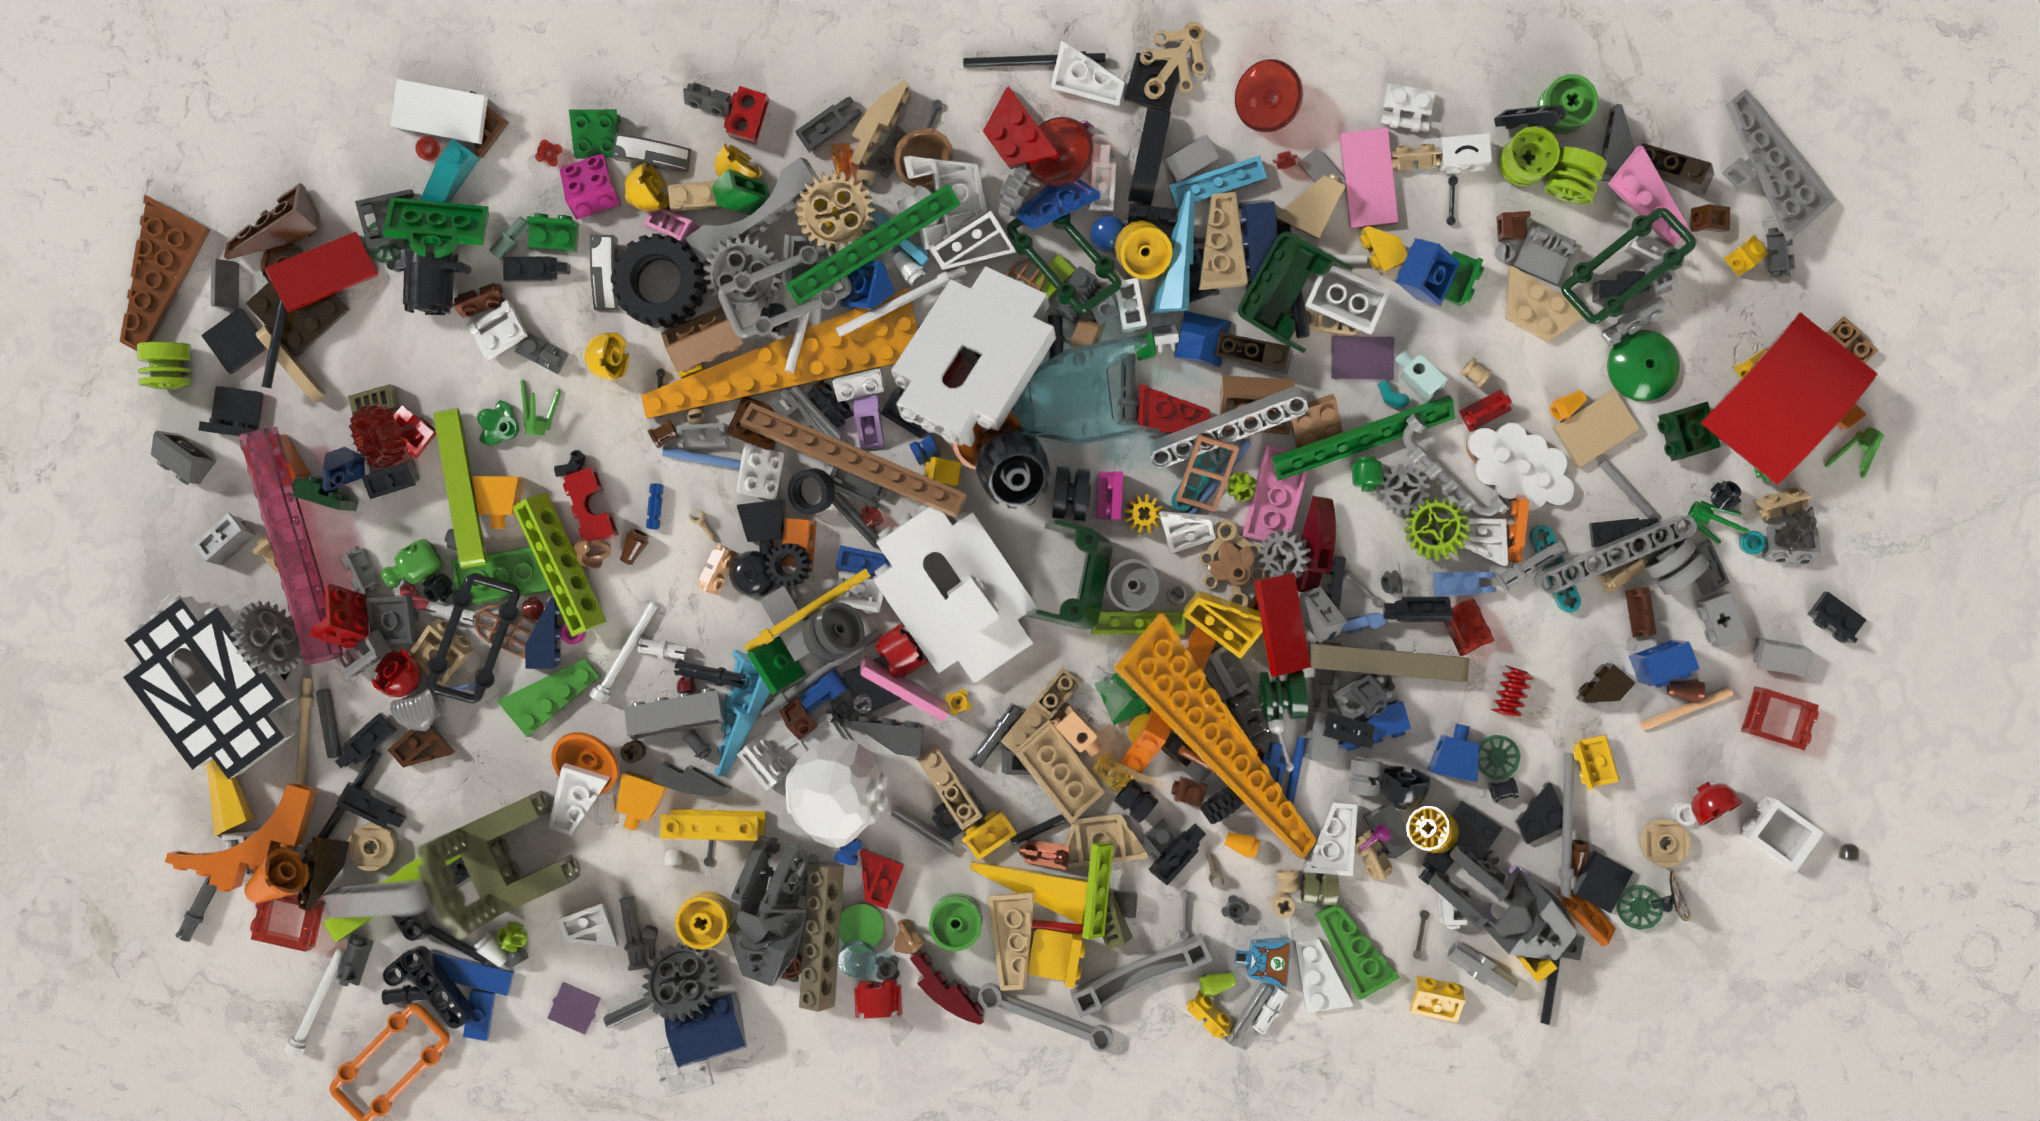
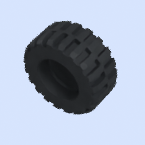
(636, 259)

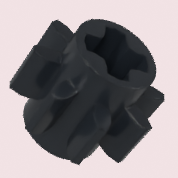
(774, 310)
(1726, 495)
(437, 587)
(836, 716)

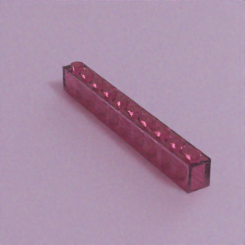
(288, 540)

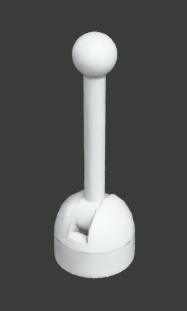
(1277, 727)

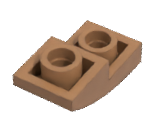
(1849, 336)

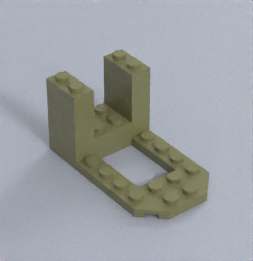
(489, 868)

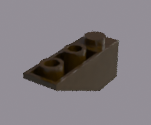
(1681, 169)
(1254, 352)
(324, 863)

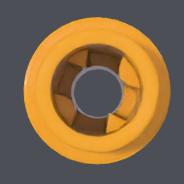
(1567, 405)
(1243, 844)

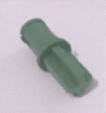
(509, 238)

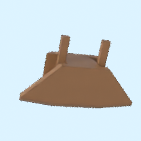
(1086, 333)

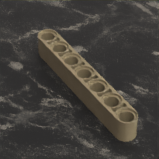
(1388, 662)

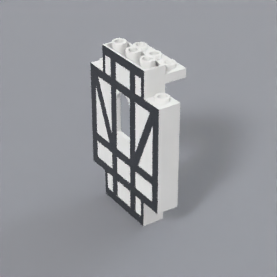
(231, 718)

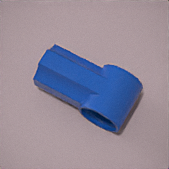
(828, 688)

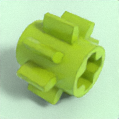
(1241, 486)
(512, 936)

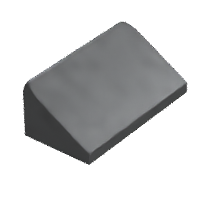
(224, 284)
(1714, 575)

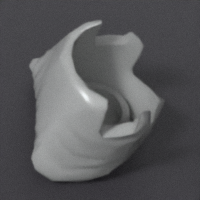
(417, 710)

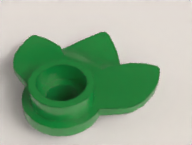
(495, 422)

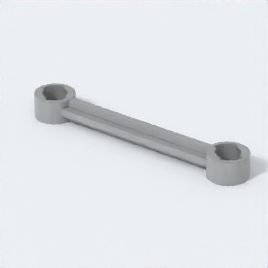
(1045, 1017)

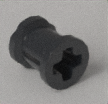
(1503, 790)

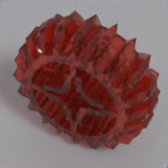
(377, 435)

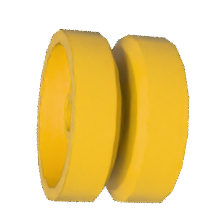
(1156, 246)
(697, 908)

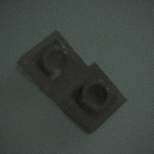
(883, 158)

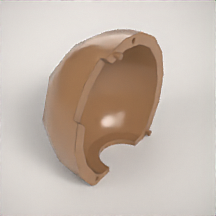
(922, 144)

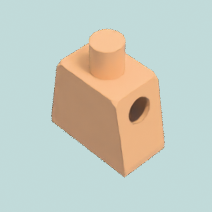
(1070, 725)

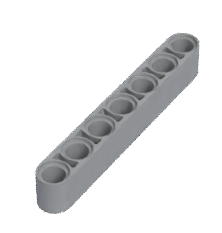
(1235, 418)
(1626, 553)

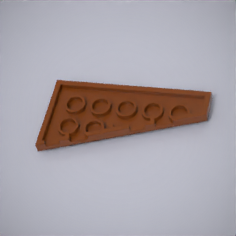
(159, 267)

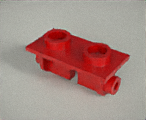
(1486, 410)

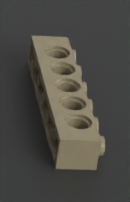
(821, 936)

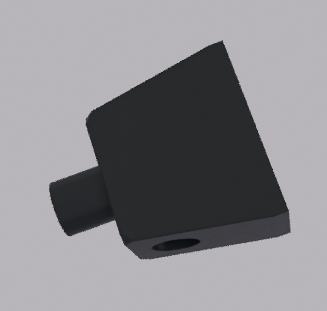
(763, 522)

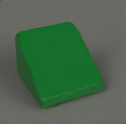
(1149, 350)

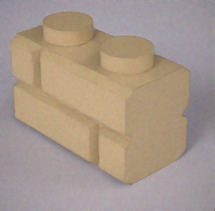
(692, 197)

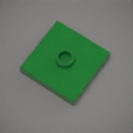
(776, 665)

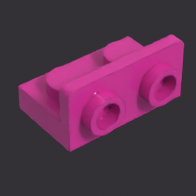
(1109, 495)

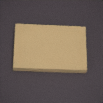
(1596, 428)

